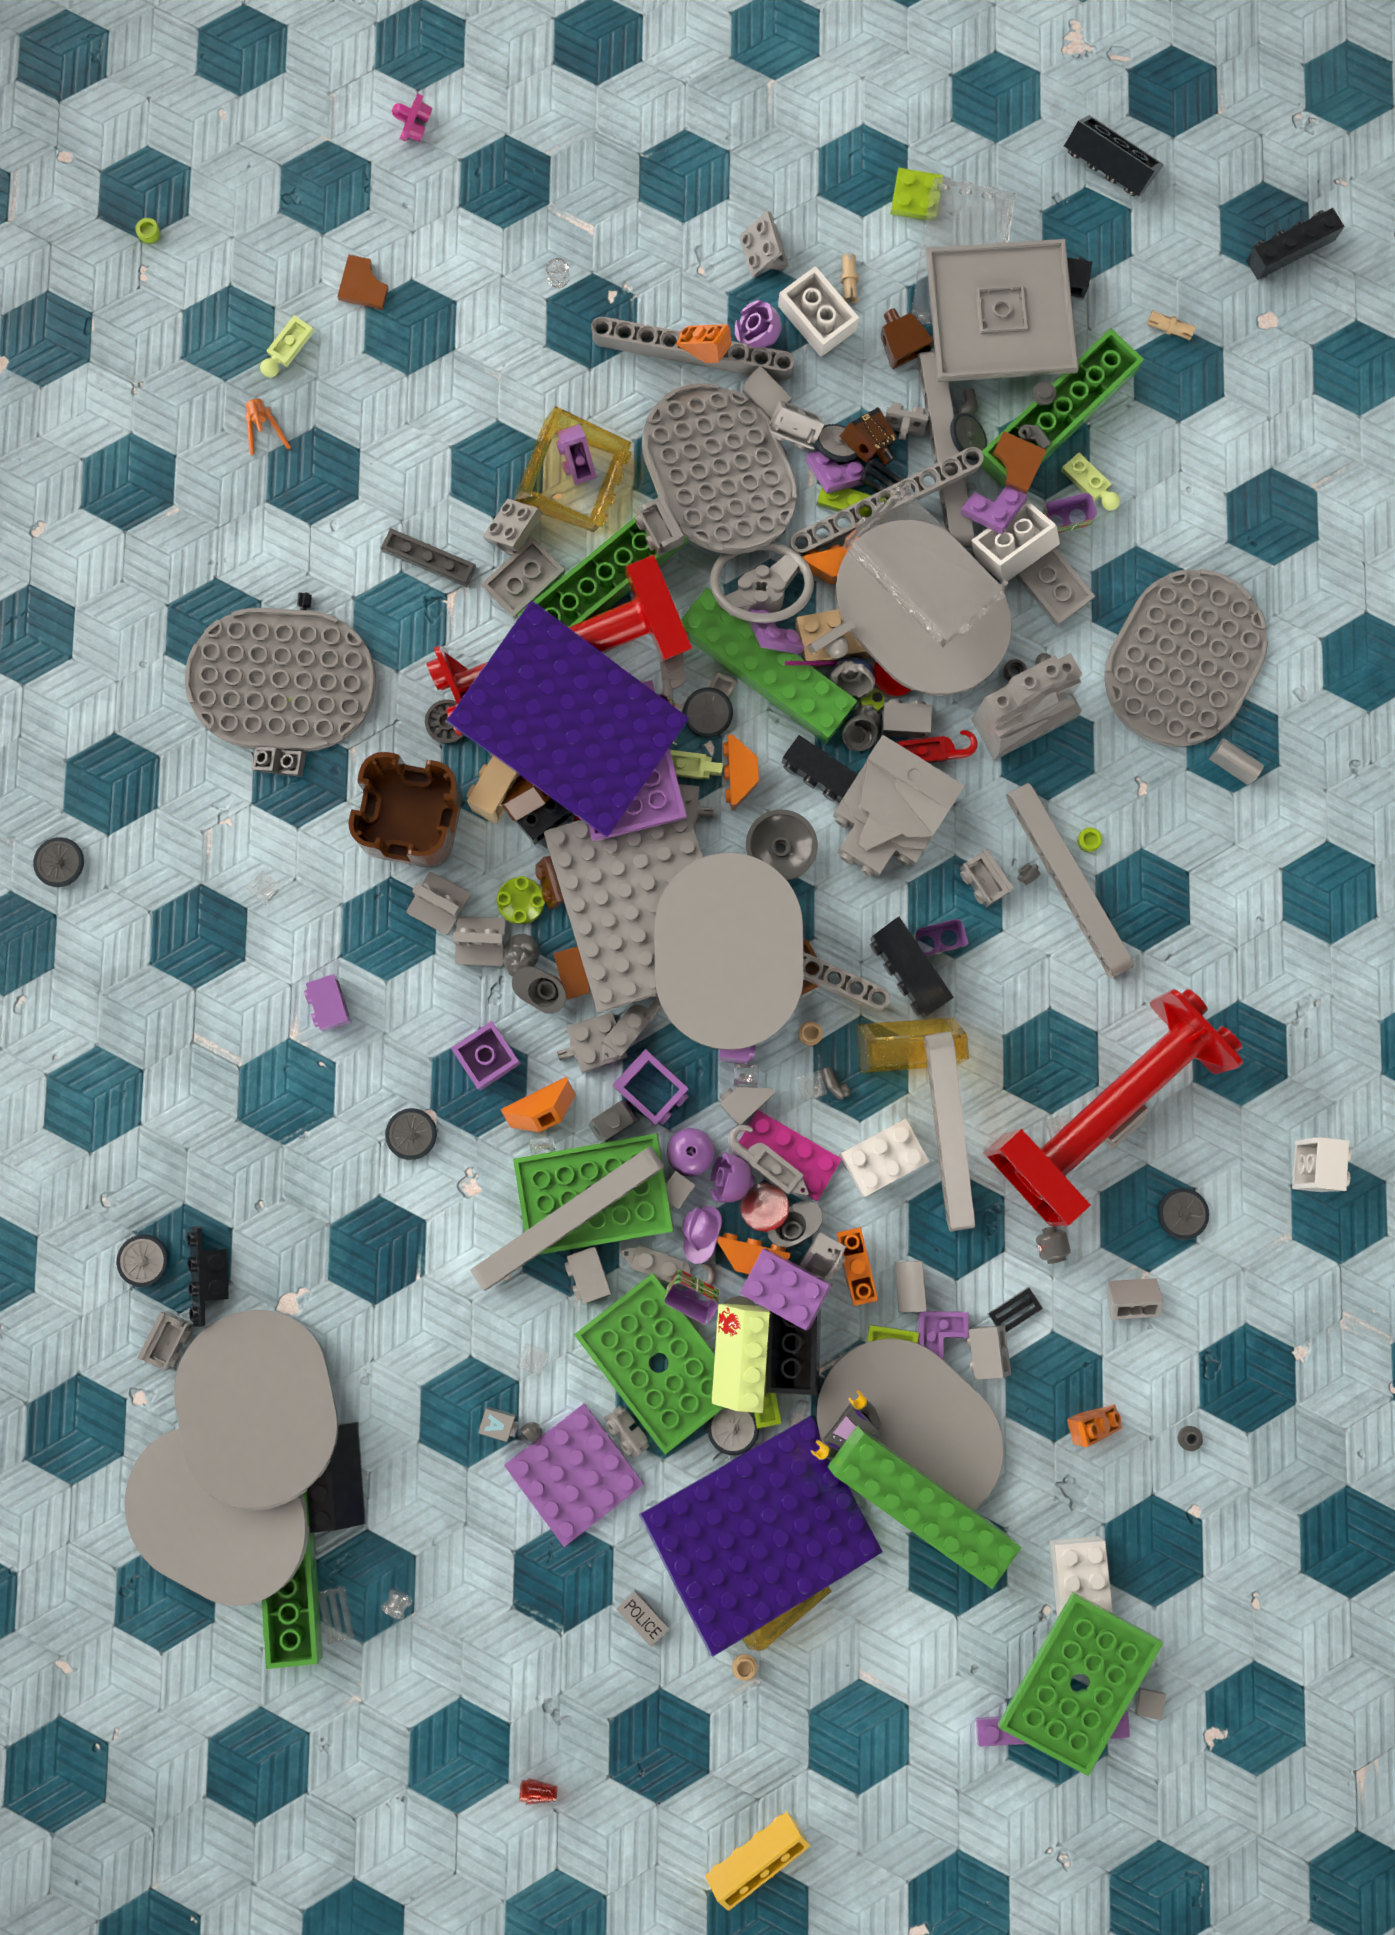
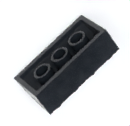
(1112, 155)
(911, 968)
(792, 1357)
(338, 1495)

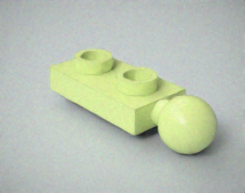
(286, 346)
(1091, 481)

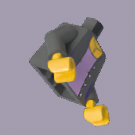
(859, 1413)

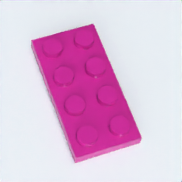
(804, 1155)

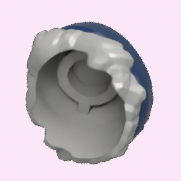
(854, 676)

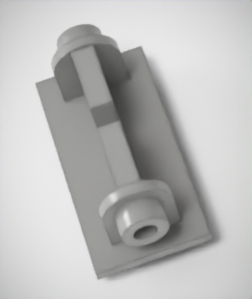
(619, 1425)

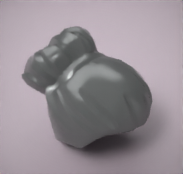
(861, 729)
(520, 952)

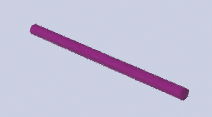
(810, 662)

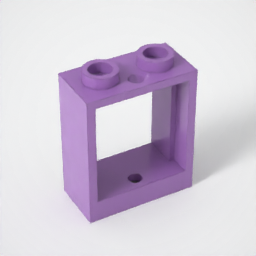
(632, 1071)

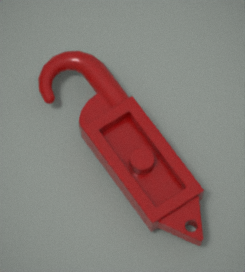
(940, 748)

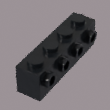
(1295, 243)
(542, 819)

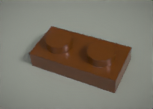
(550, 886)

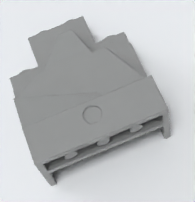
(1029, 705)
(893, 808)

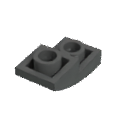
(278, 761)

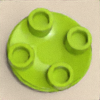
(520, 900)

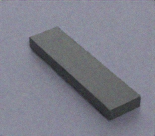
(428, 557)

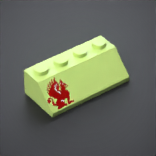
(740, 1357)

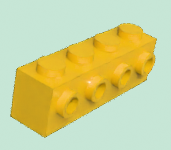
(757, 1861)

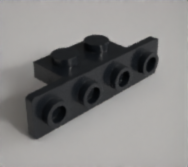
(208, 1275)

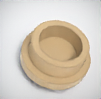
(810, 1033)
(744, 1667)

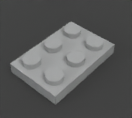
(523, 578)
(1056, 586)

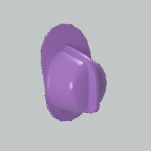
(701, 1233)

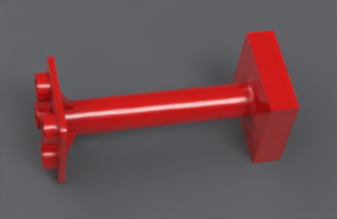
(649, 613)
(1042, 1171)

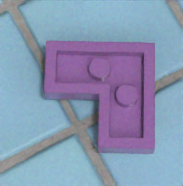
(834, 476)
(995, 514)
(775, 638)
(939, 1324)

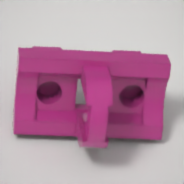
(407, 115)

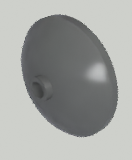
(784, 829)

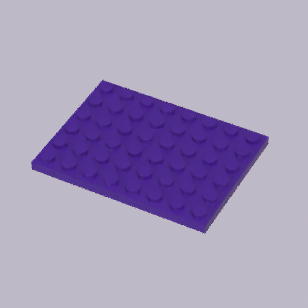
(567, 719)
(759, 1536)

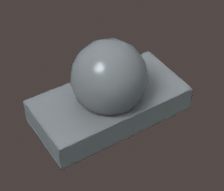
(834, 642)

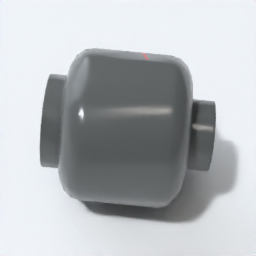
(1053, 1245)

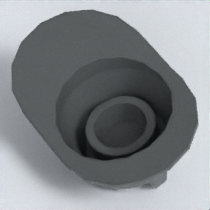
(539, 989)
(802, 1222)

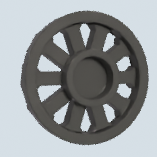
(441, 723)

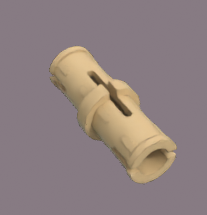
(849, 278)
(1171, 325)

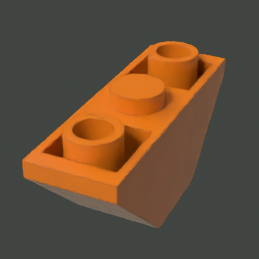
(706, 341)
(826, 563)
(740, 771)
(541, 1108)
(744, 1255)
(857, 1267)
(1094, 1425)

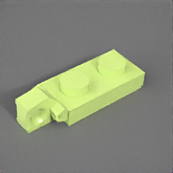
(695, 765)

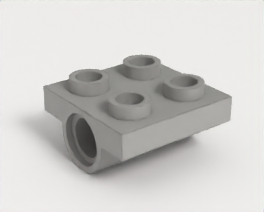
(512, 526)

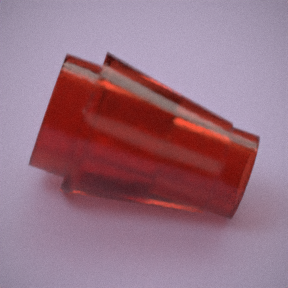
(537, 1792)

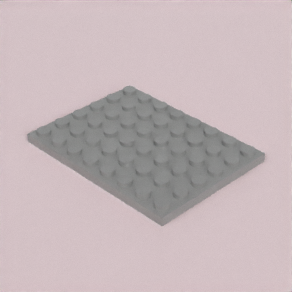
(614, 898)

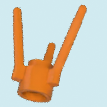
(257, 414)

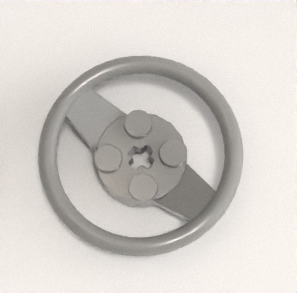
(764, 587)

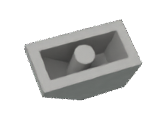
(744, 1102)

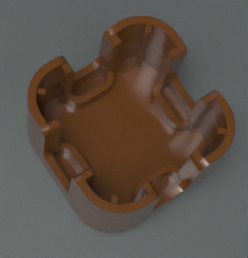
(406, 810)

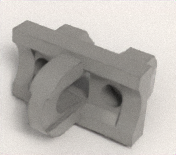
(912, 423)

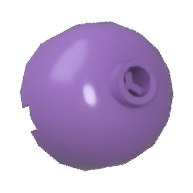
(758, 325)
(678, 1156)
(731, 1178)

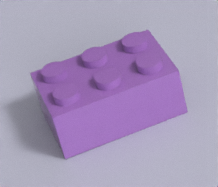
(786, 1289)

